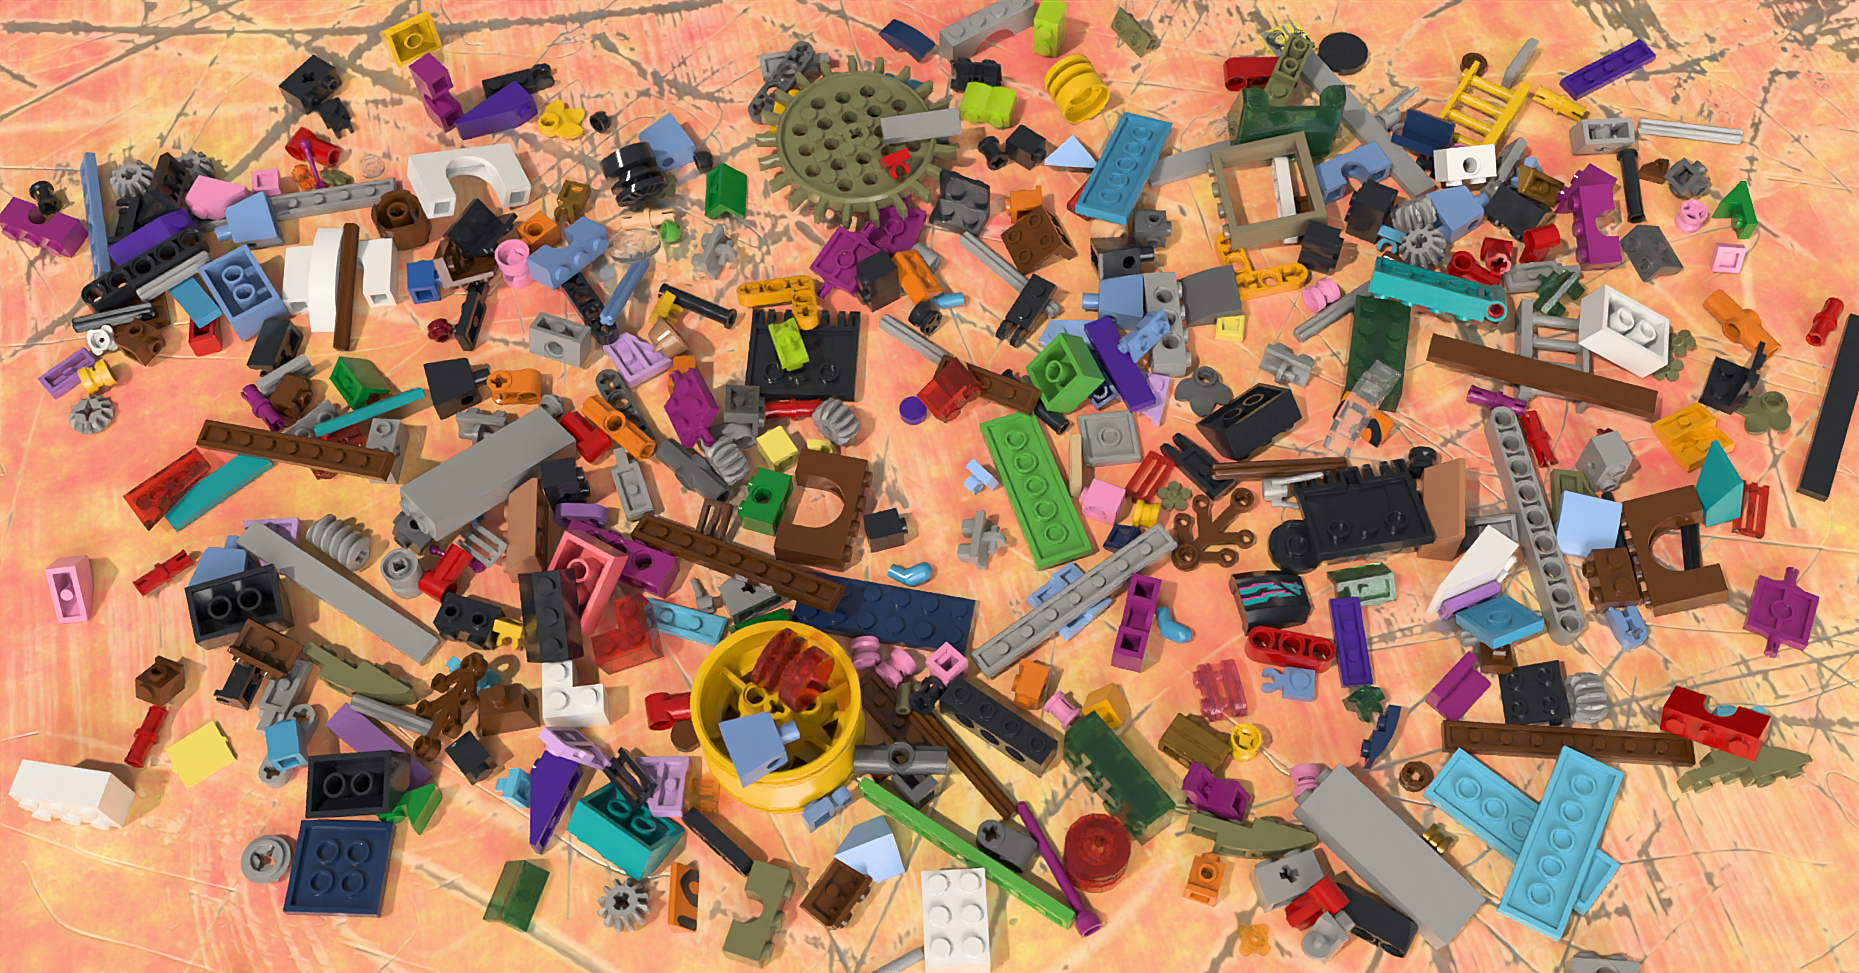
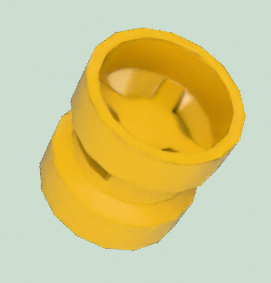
(97, 376)
(1245, 736)

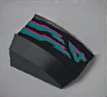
(1269, 599)

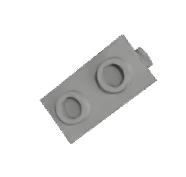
(320, 414)

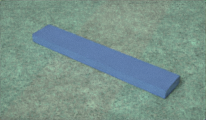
(94, 215)

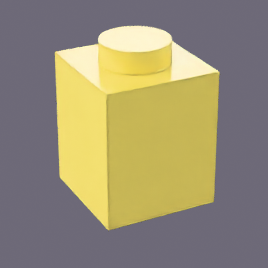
(777, 449)

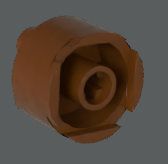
(402, 219)

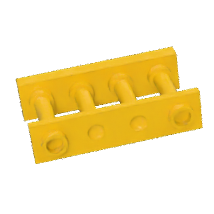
(1504, 115)

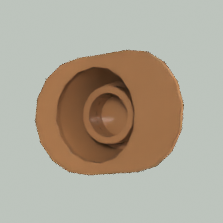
(667, 339)

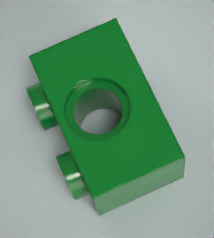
(766, 516)

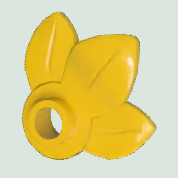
(561, 121)

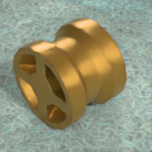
(1436, 839)

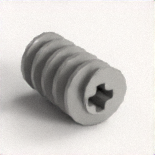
(340, 542)

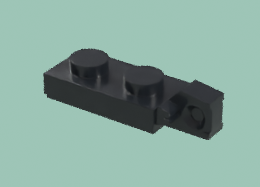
(472, 315)

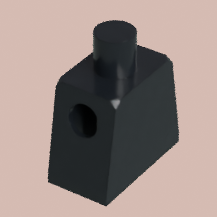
(1118, 256)
(454, 385)

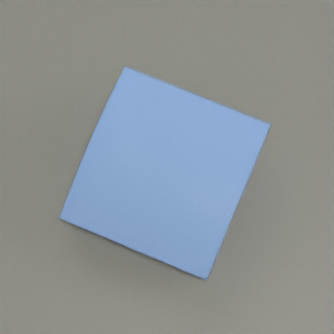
(1586, 524)
(1057, 582)

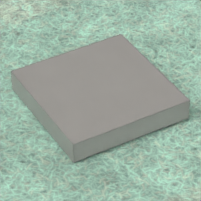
(1108, 439)

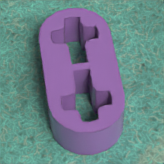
(579, 511)

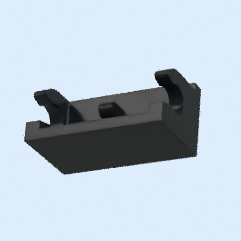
(127, 219)
(275, 346)
(240, 687)

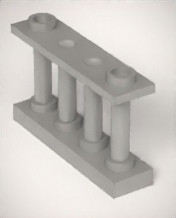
(1526, 341)

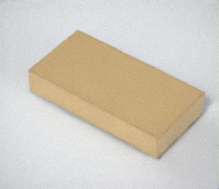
(1075, 466)

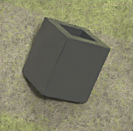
(916, 789)

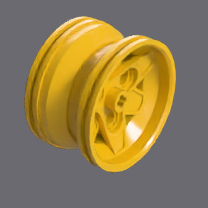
(726, 680)

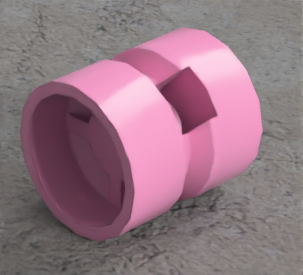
(513, 264)

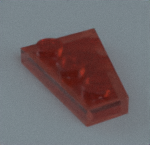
(166, 488)

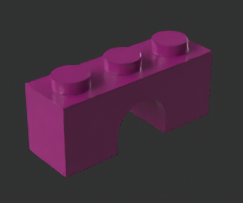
(433, 85)
(26, 223)
(1593, 248)
(1136, 623)

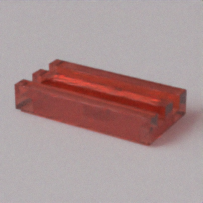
(1140, 471)
(1763, 493)

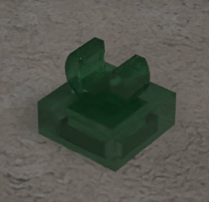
(1362, 700)

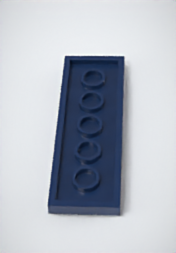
(893, 615)

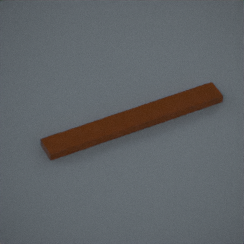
(1542, 376)
(296, 450)
(739, 563)
(1547, 741)

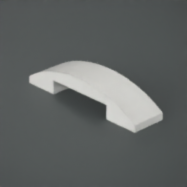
(324, 279)

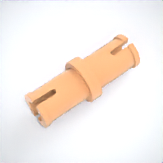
(647, 217)

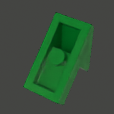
(1740, 209)
(418, 805)

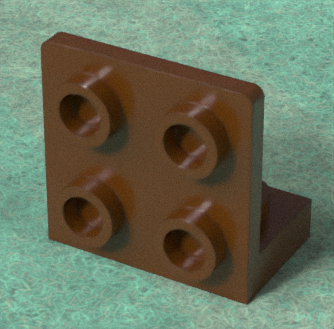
(1036, 239)
(460, 273)

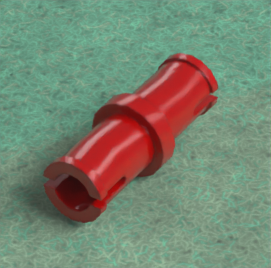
(1824, 321)
(791, 408)
(1537, 439)
(163, 573)
(146, 736)

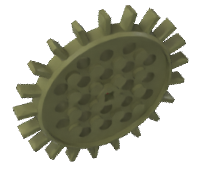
(853, 142)

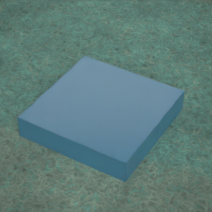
(1499, 621)

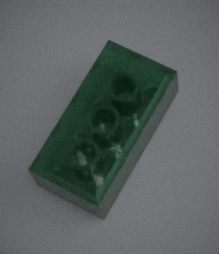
(1376, 333)
(1117, 778)

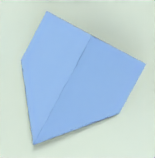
(1071, 154)
(871, 850)

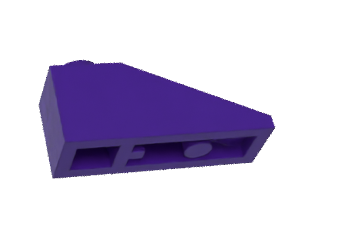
(498, 113)
(150, 236)
(551, 790)

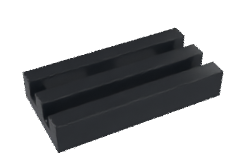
(617, 766)

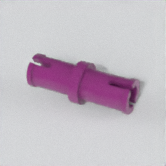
(1495, 399)
(263, 408)

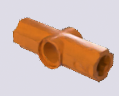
(1740, 323)
(627, 436)

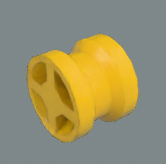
(1145, 514)

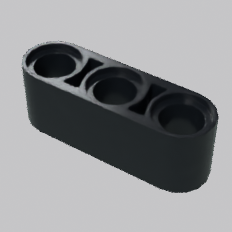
(1378, 923)

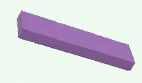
(365, 736)

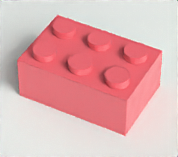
(596, 573)

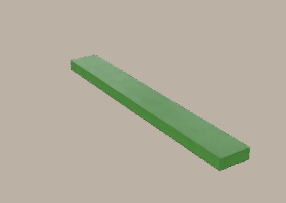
(966, 853)

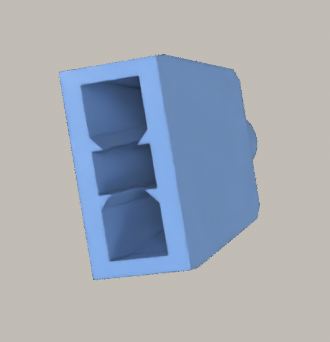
(669, 143)
(1457, 211)
(251, 223)
(1119, 299)
(221, 562)
(757, 745)

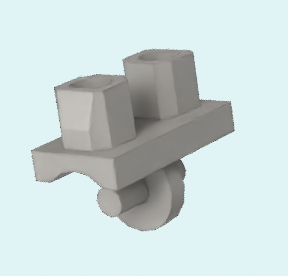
(717, 251)
(1286, 365)
(476, 426)
(984, 540)
(1327, 936)

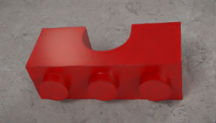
(1736, 734)

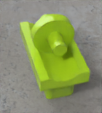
(788, 344)

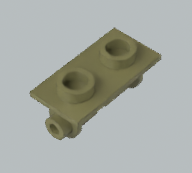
(1132, 33)

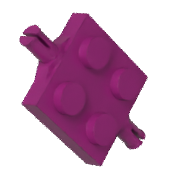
(898, 233)
(839, 257)
(691, 408)
(1781, 612)

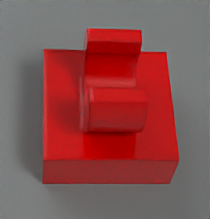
(894, 160)

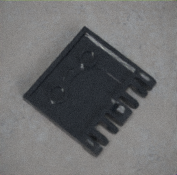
(830, 353)
(1364, 513)

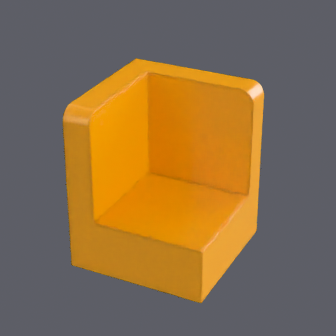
(1108, 705)

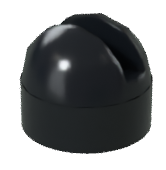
(600, 121)
(703, 160)

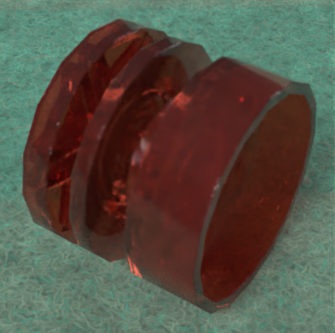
(792, 670)
(1091, 869)

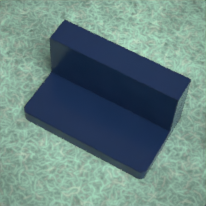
(1424, 133)

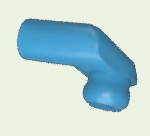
(948, 300)
(912, 575)
(1169, 629)

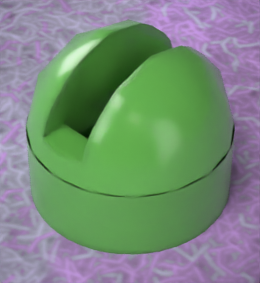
(670, 231)

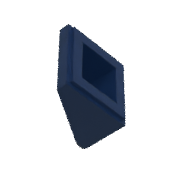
(1120, 536)

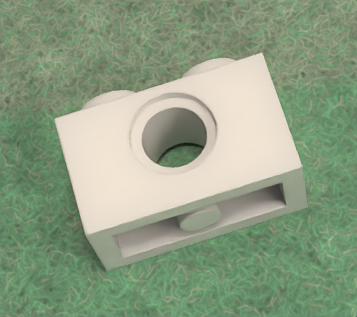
(1479, 160)

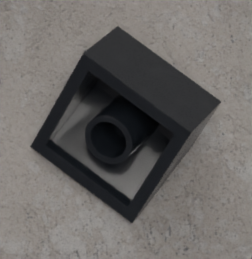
(1517, 211)

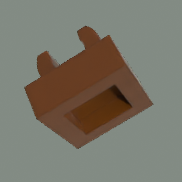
(1495, 660)

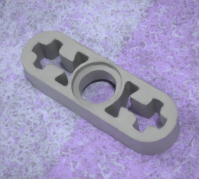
(309, 726)

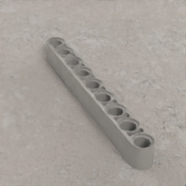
(1533, 535)

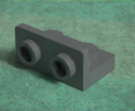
(1650, 252)
(744, 406)

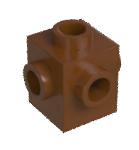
(140, 341)

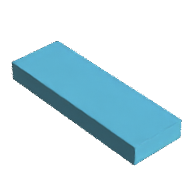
(688, 623)

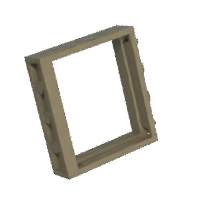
(1276, 228)

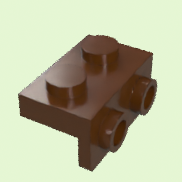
(1610, 579)
(266, 650)
(836, 894)

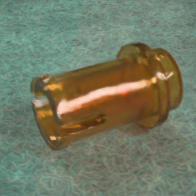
(303, 176)

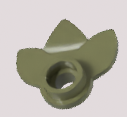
(1765, 413)

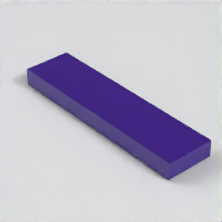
(1607, 69)
(1119, 366)

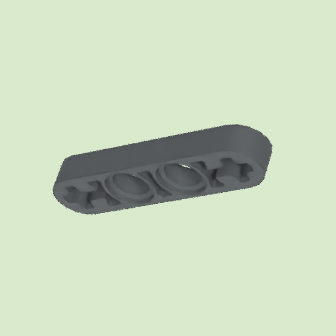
(779, 81)
(631, 410)

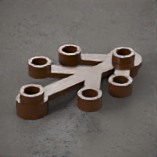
(1211, 533)
(451, 704)

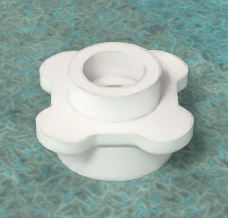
(94, 340)

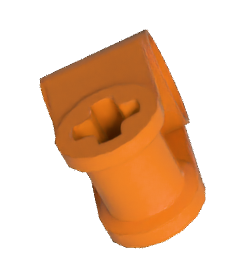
(517, 387)

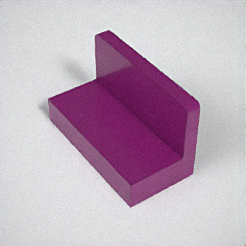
(1458, 689)

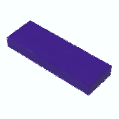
(1350, 642)

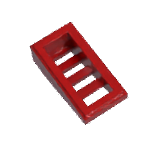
(206, 339)

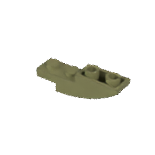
(1287, 70)
(365, 679)
(1729, 768)
(1262, 841)

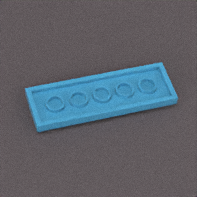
(1124, 168)

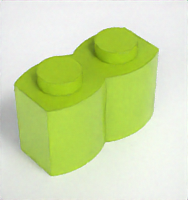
(988, 104)

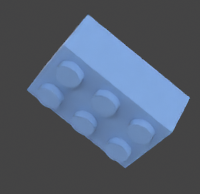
(243, 291)

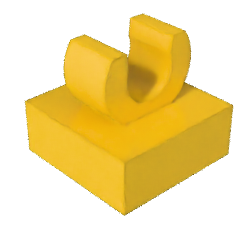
(663, 308)
(509, 628)

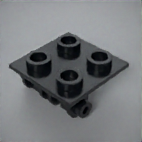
(965, 69)
(1534, 694)

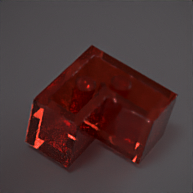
(634, 640)

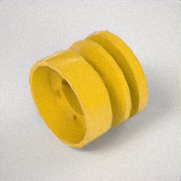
(1076, 88)

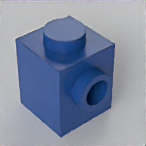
(423, 282)

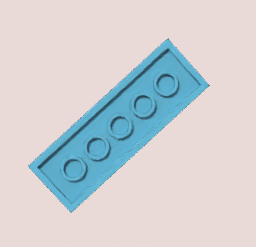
(1502, 817)
(1560, 843)

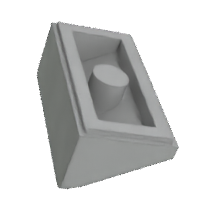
(1502, 522)

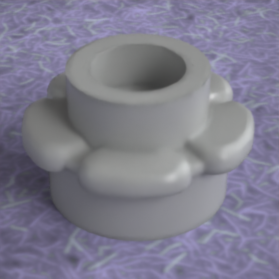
(552, 404)

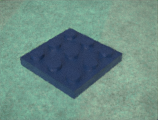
(340, 869)

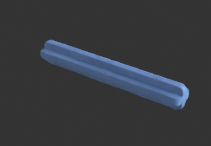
(623, 292)

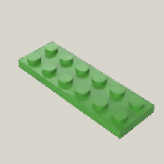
(1035, 490)

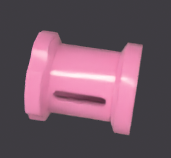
(1063, 710)

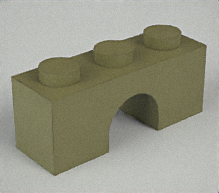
(751, 941)

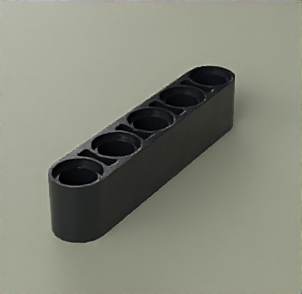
(131, 271)

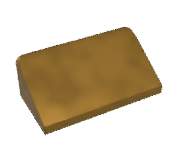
(1538, 185)

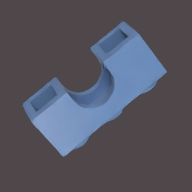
(1361, 164)
(557, 265)

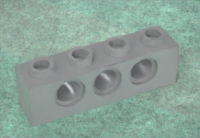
(1161, 288)

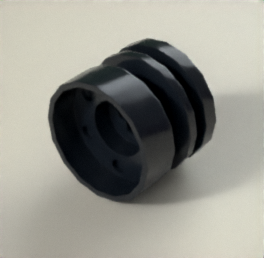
(633, 174)

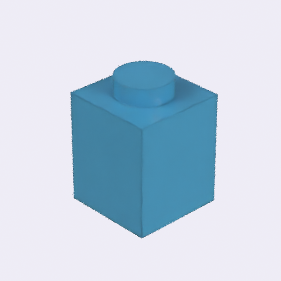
(286, 745)

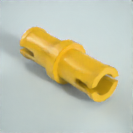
(1559, 103)

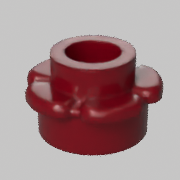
(439, 330)

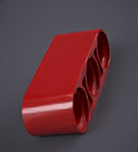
(1247, 71)
(1303, 644)

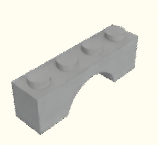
(965, 35)

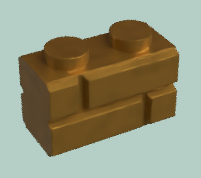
(1189, 742)

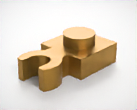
(571, 198)

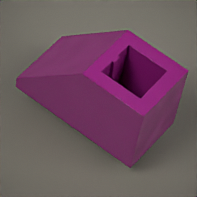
(1589, 176)

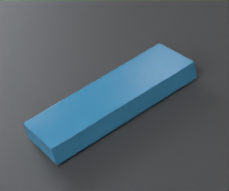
(195, 302)

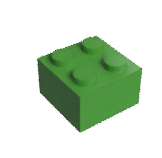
(1064, 373)

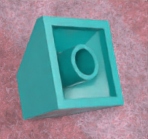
(1719, 487)

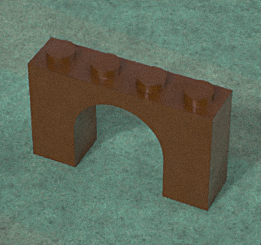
(827, 545)
(1669, 589)

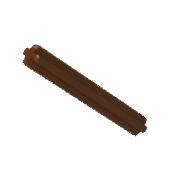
(346, 287)
(1275, 468)
(968, 765)

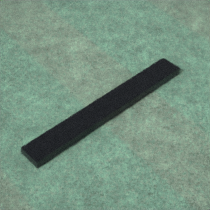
(1833, 416)

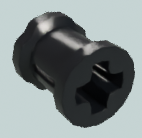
(994, 155)
(45, 198)
(927, 695)

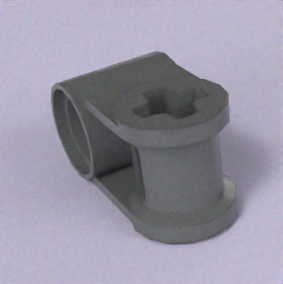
(1009, 846)

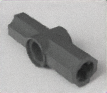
(692, 471)
(879, 759)

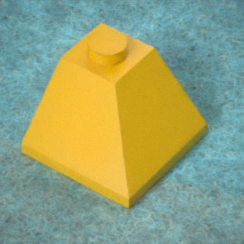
(411, 39)

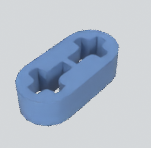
(1625, 621)

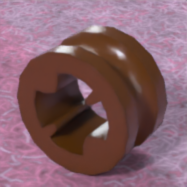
(1415, 785)

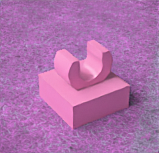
(267, 181)
(1727, 257)

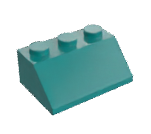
(623, 833)

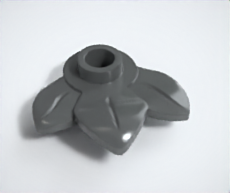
(1201, 394)

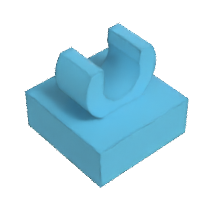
(515, 787)

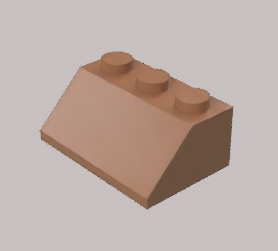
(1443, 500)
(527, 530)

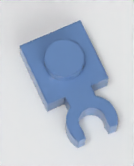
(1294, 683)
(822, 811)

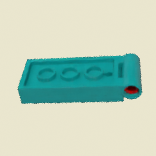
(1437, 291)

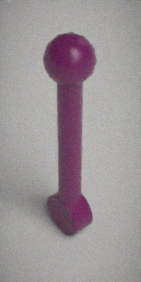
(305, 144)
(477, 566)

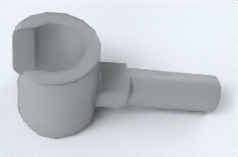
(704, 603)

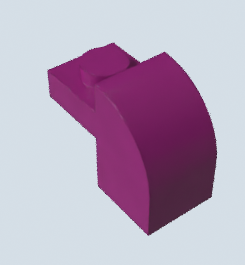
(1217, 796)

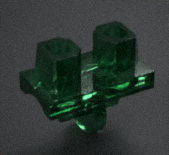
(1552, 290)

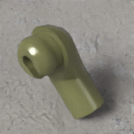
(902, 697)

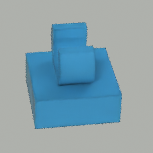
(1389, 236)

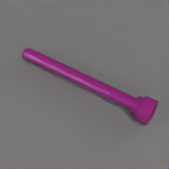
(1086, 921)

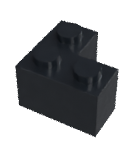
(1369, 210)

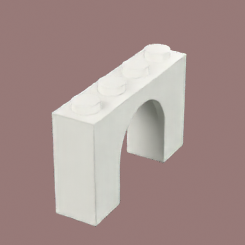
(493, 163)
(375, 257)

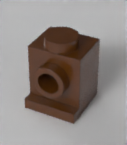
(292, 396)
(160, 682)

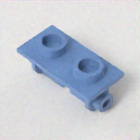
(1149, 332)

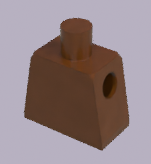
(507, 709)

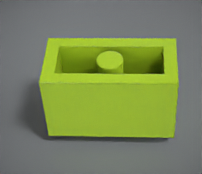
(1049, 27)

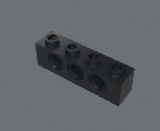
(998, 726)

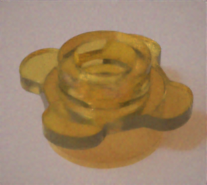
(1260, 932)

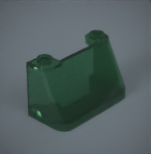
(1255, 120)

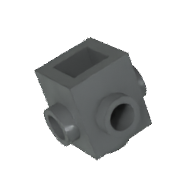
(1679, 178)
(1151, 227)
(409, 534)

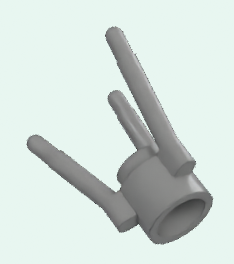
(1390, 114)
(1275, 488)

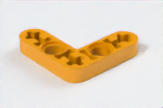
(1247, 277)
(780, 290)

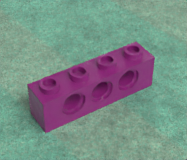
(655, 579)

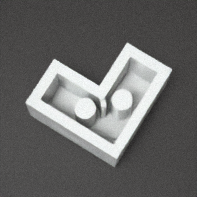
(567, 702)

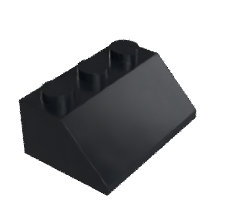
(1250, 420)
(224, 604)
(551, 615)
(356, 783)

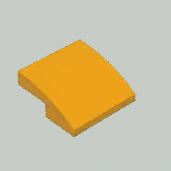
(1689, 435)

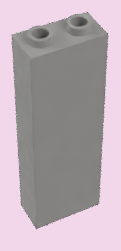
(484, 473)
(1388, 855)

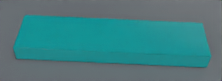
(368, 411)
(216, 489)

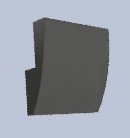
(1210, 296)

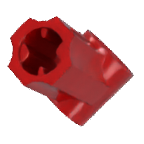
(321, 151)
(1538, 242)
(1496, 255)
(1463, 266)
(590, 442)
(445, 575)
(666, 709)
(1319, 899)

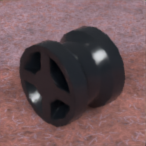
(925, 317)
(1420, 458)

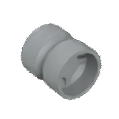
(402, 572)

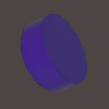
(912, 411)

